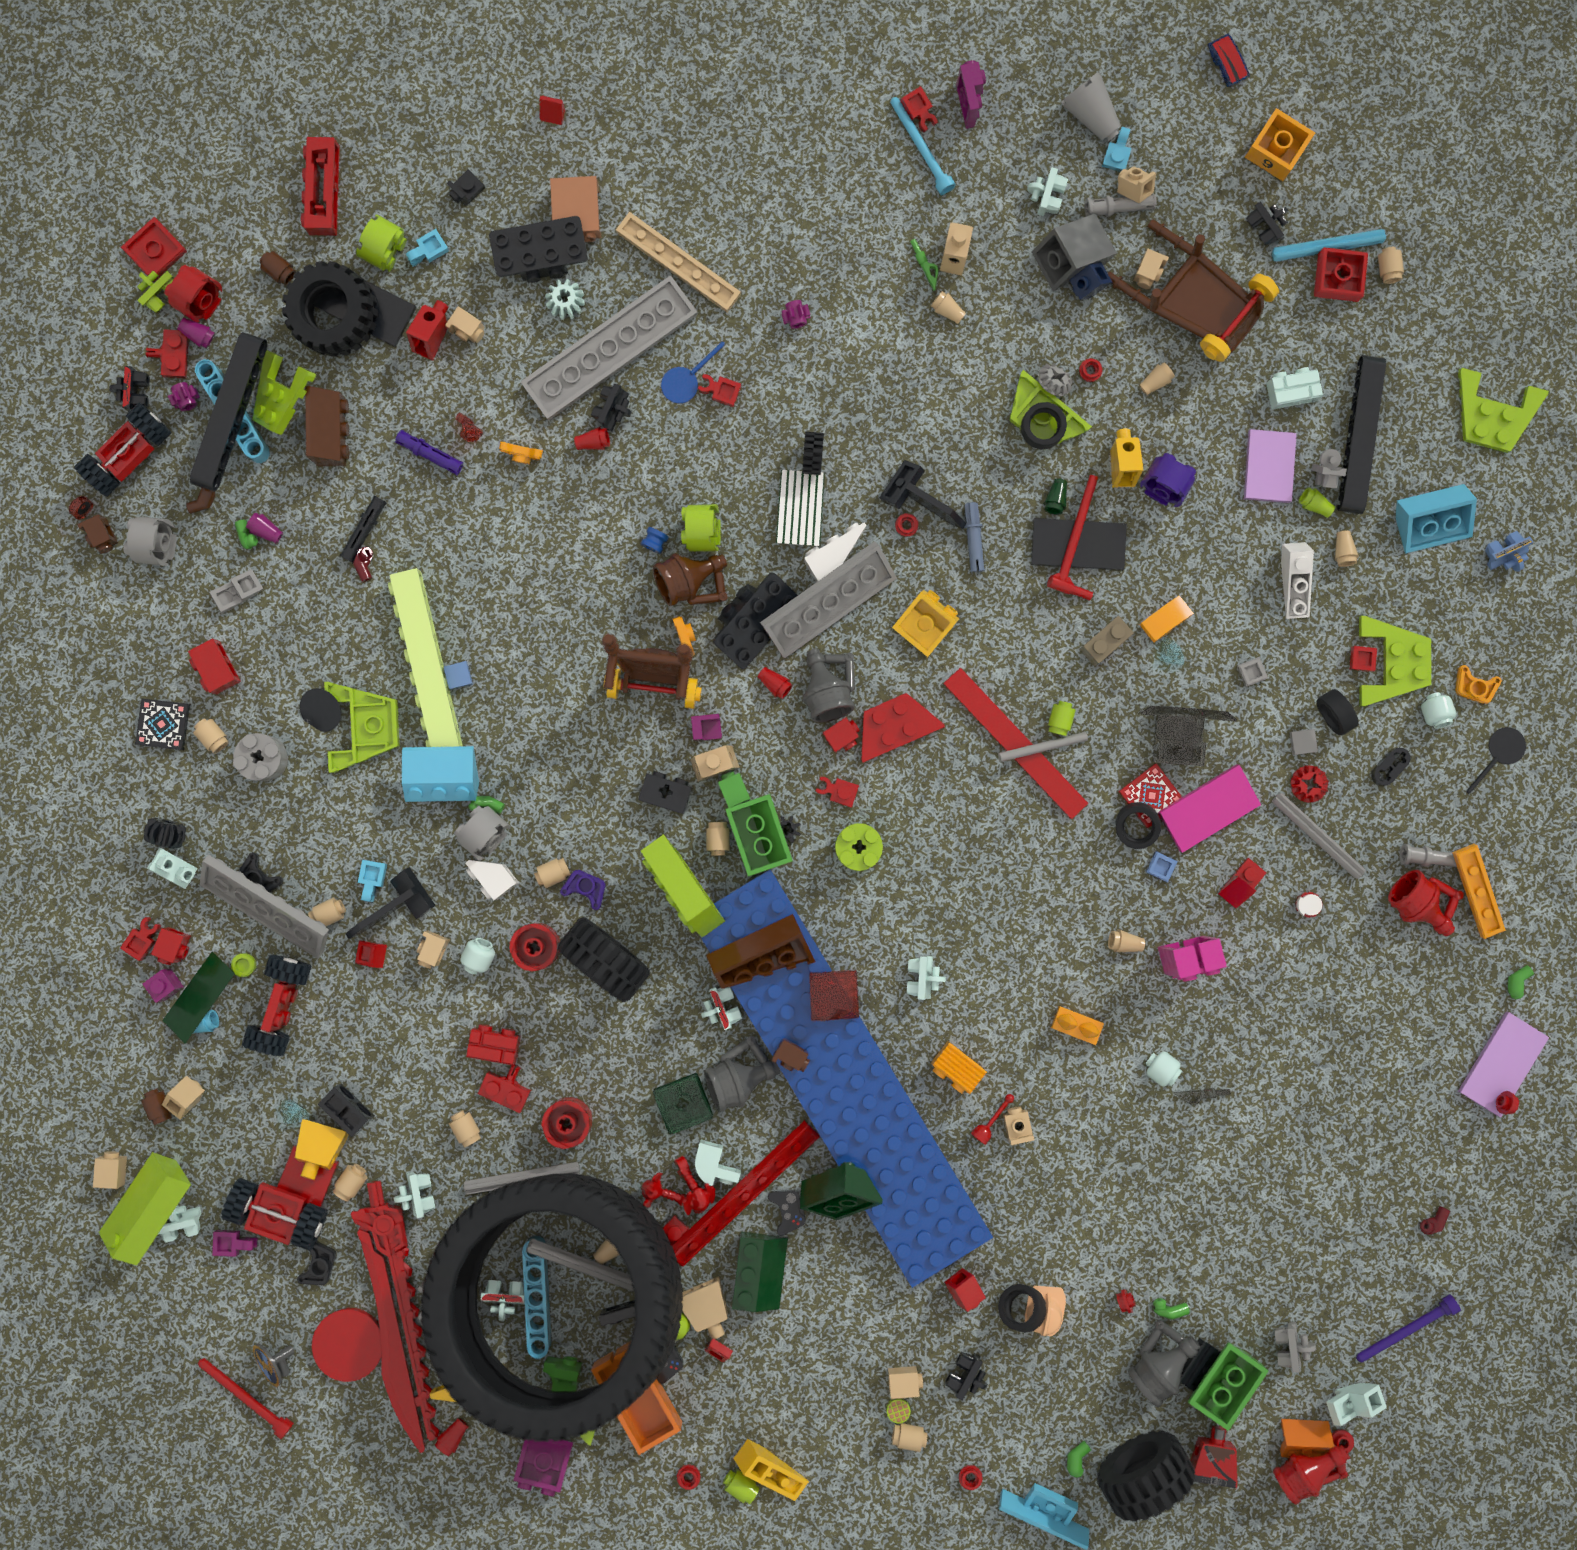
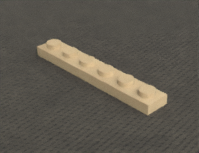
(678, 262)

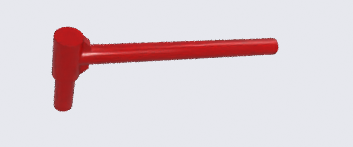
(1061, 581)

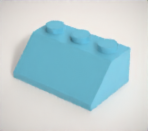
(1436, 518)
(439, 774)

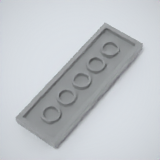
(829, 600)
(263, 906)

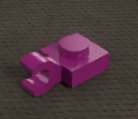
(229, 1243)

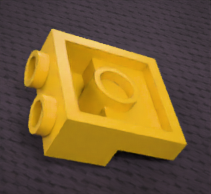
(926, 622)

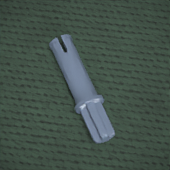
(974, 536)

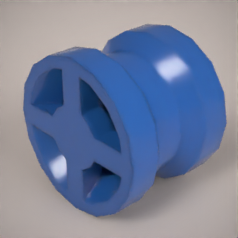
(654, 540)

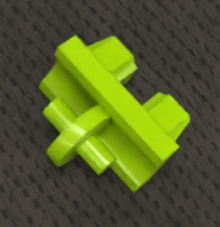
(149, 297)

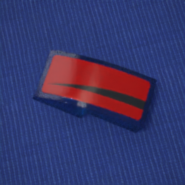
(1230, 61)

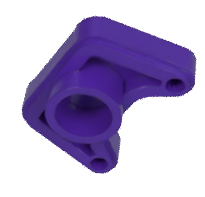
(585, 885)

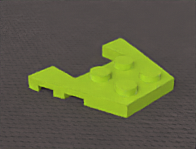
(274, 400)
(1492, 422)
(1404, 661)
(372, 726)

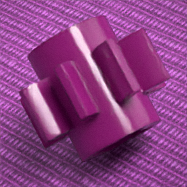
(795, 314)
(183, 396)

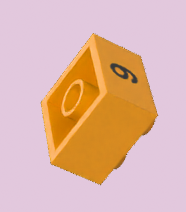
(1279, 144)

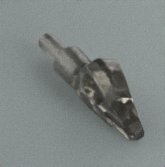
(1199, 1094)

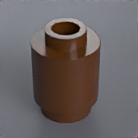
(277, 267)
(153, 1106)

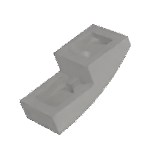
(236, 592)

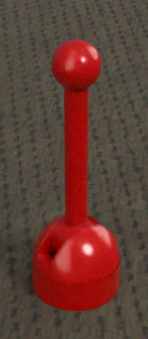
(983, 1132)

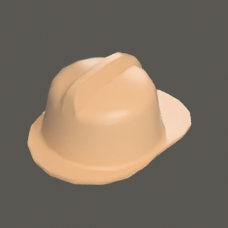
(1055, 1306)

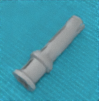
(1110, 205)
(1425, 856)

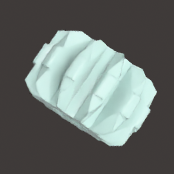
(573, 295)

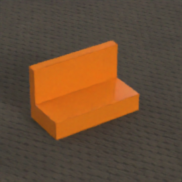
(1305, 1437)

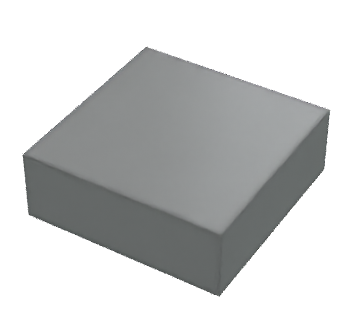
(1252, 672)
(1303, 742)

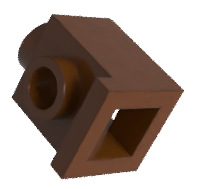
(98, 533)
(791, 1056)

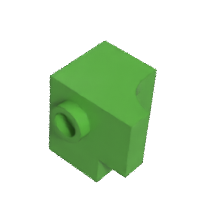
(563, 1372)

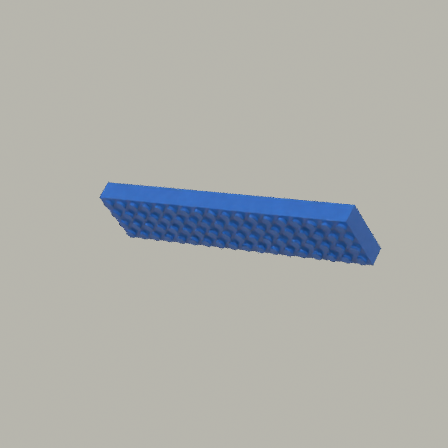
(854, 1098)

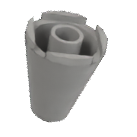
(1094, 108)

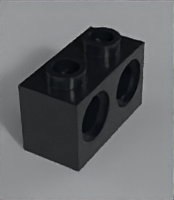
(346, 1110)

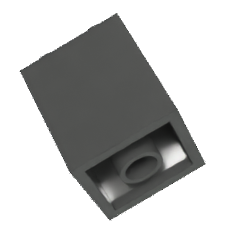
(1072, 249)

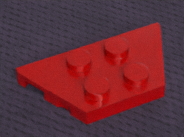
(895, 725)

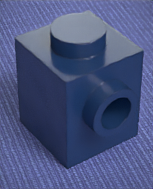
(1090, 281)

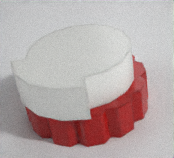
(1308, 904)

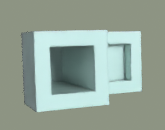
(708, 1164)
(1354, 1401)

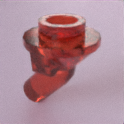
(469, 430)

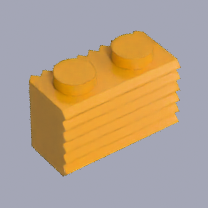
(957, 1067)

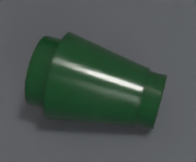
(1056, 498)

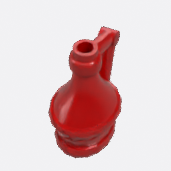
(1419, 900)
(1305, 1475)

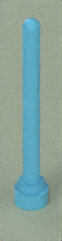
(943, 182)

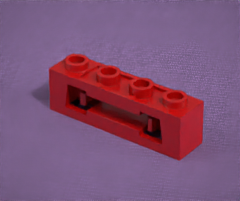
(315, 218)

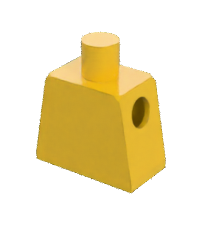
(1126, 460)
(318, 1147)

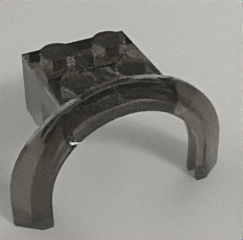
(1180, 733)

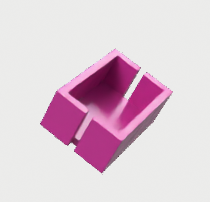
(1197, 956)

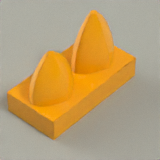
(1077, 1025)

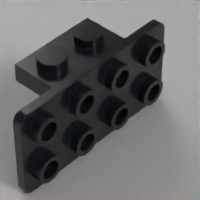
(538, 249)
(743, 634)

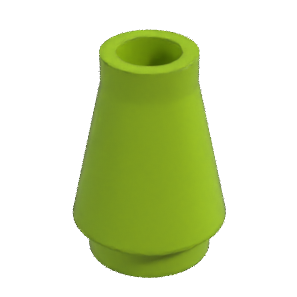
(1314, 501)

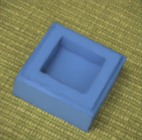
(458, 675)
(1161, 866)

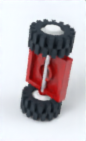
(123, 451)
(266, 1037)
(274, 1213)

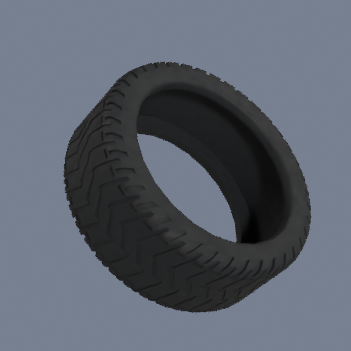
(455, 1333)

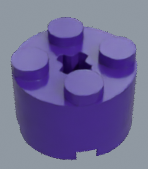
(1168, 480)

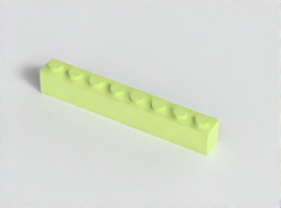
(425, 659)

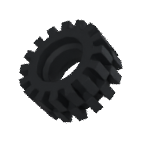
(813, 453)

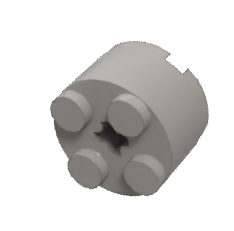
(150, 541)
(249, 764)
(482, 832)

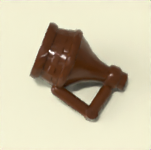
(681, 578)

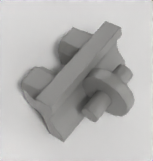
(1328, 471)
(1289, 1336)

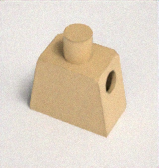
(956, 247)
(714, 762)
(706, 1307)

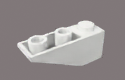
(835, 553)
(1297, 578)

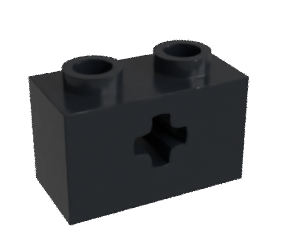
(651, 792)

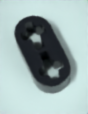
(1394, 770)

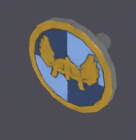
(273, 1366)

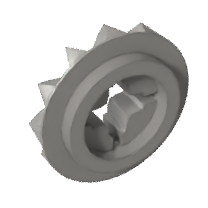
(1059, 385)

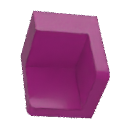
(706, 727)

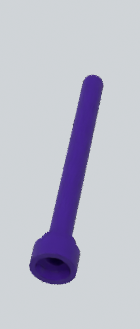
(1446, 1307)

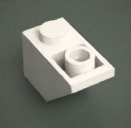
(493, 877)

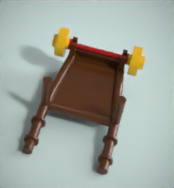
(1205, 298)
(650, 666)

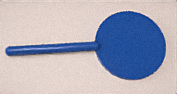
(680, 383)

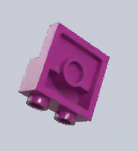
(969, 90)
(543, 1465)

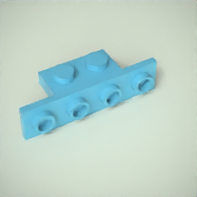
(1048, 1512)

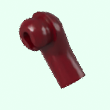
(362, 562)
(1436, 1223)

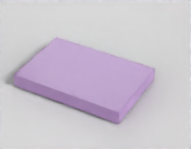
(1270, 466)

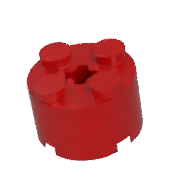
(193, 293)
(523, 953)
(553, 1123)

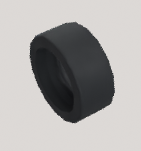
(1044, 407)
(1337, 712)
(1141, 843)
(1005, 1304)

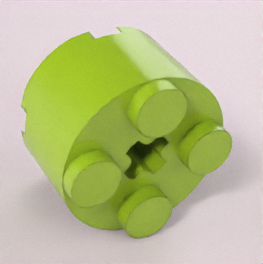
(380, 243)
(701, 528)
(867, 857)

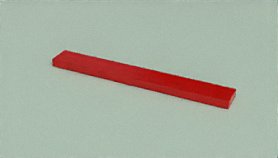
(1011, 738)
(744, 1192)

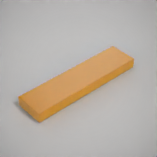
(1478, 891)

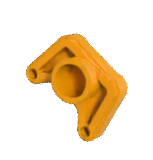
(520, 453)
(684, 632)
(1475, 688)

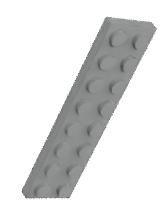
(609, 348)

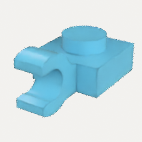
(1117, 154)
(430, 246)
(371, 875)

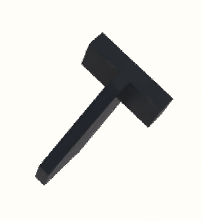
(903, 486)
(410, 893)

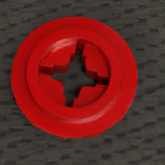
(1300, 789)

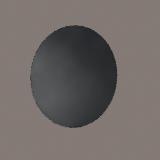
(320, 709)

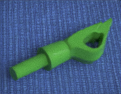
(926, 266)

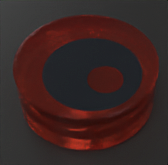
(80, 507)

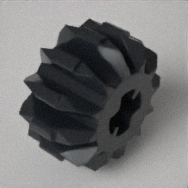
(164, 833)

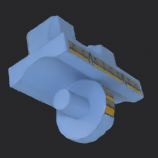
(1511, 556)

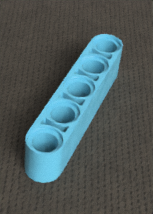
(252, 438)
(533, 1307)

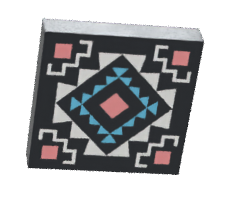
(162, 724)

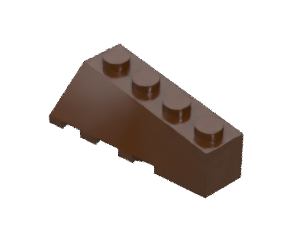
(760, 953)

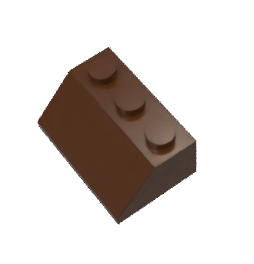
(326, 427)

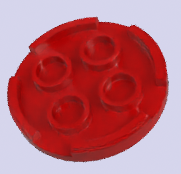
(347, 1344)

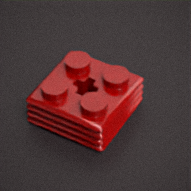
(1350, 264)

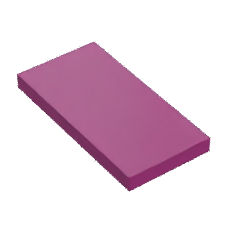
(1209, 808)

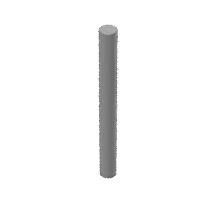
(1043, 746)

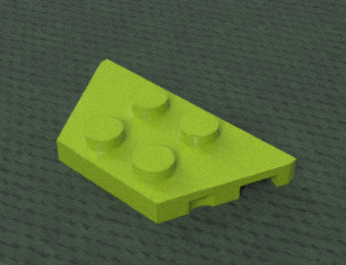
(1043, 424)

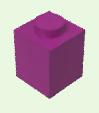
(163, 985)

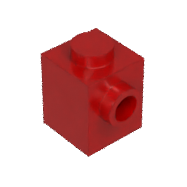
(842, 735)
(171, 946)
(965, 1290)

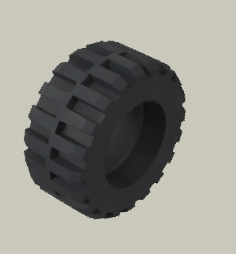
(300, 308)
(603, 959)
(1146, 1476)

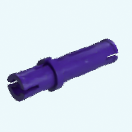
(421, 448)

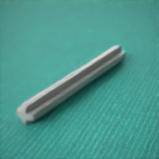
(1318, 835)
(493, 1182)
(579, 1264)

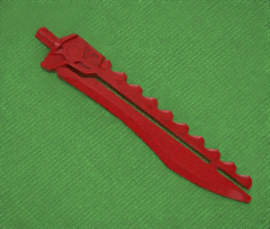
(390, 1238)

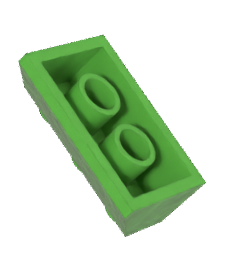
(759, 835)
(1228, 1385)

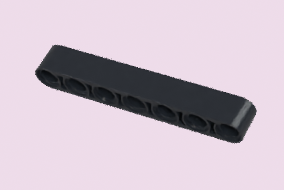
(228, 411)
(1363, 432)

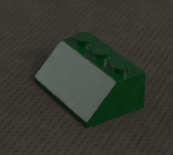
(839, 1192)
(759, 1272)

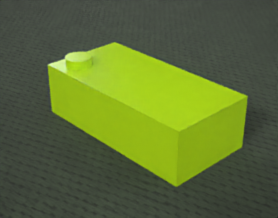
(144, 1209)

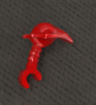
(653, 1189)
(698, 1198)

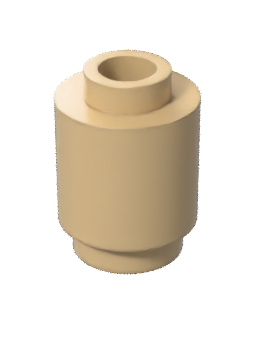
(1391, 265)
(210, 735)
(717, 838)
(552, 872)
(328, 912)
(464, 1128)
(350, 1182)
(909, 1437)

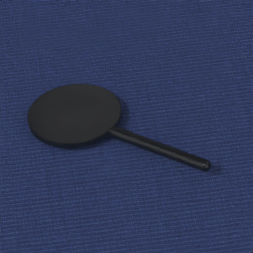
(1506, 747)

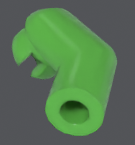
(246, 539)
(484, 801)
(1516, 982)
(1170, 1312)
(1074, 1459)

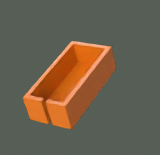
(651, 1416)

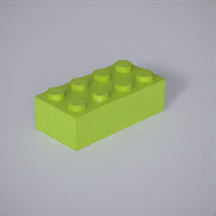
(681, 887)

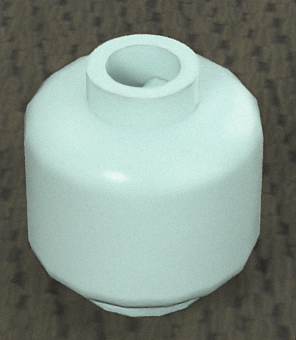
(1438, 710)
(477, 956)
(1163, 1068)

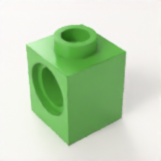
(733, 789)

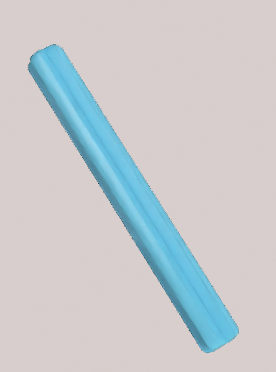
(1340, 242)

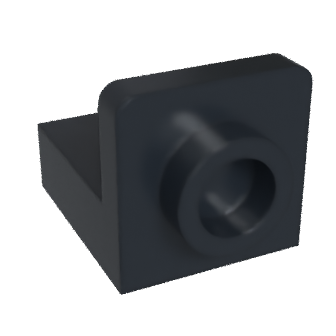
(465, 188)

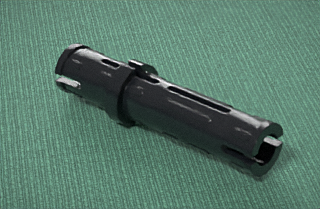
(362, 530)

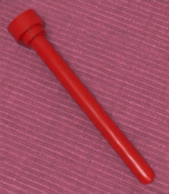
(280, 1425)

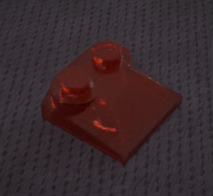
(834, 995)

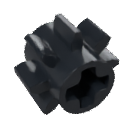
(793, 826)

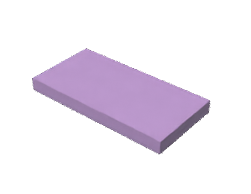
(1503, 1062)

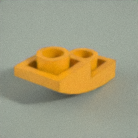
(1166, 619)

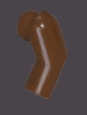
(203, 502)

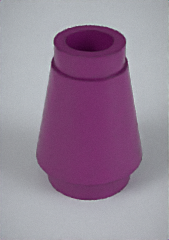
(196, 332)
(264, 528)

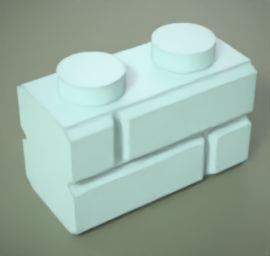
(1294, 388)

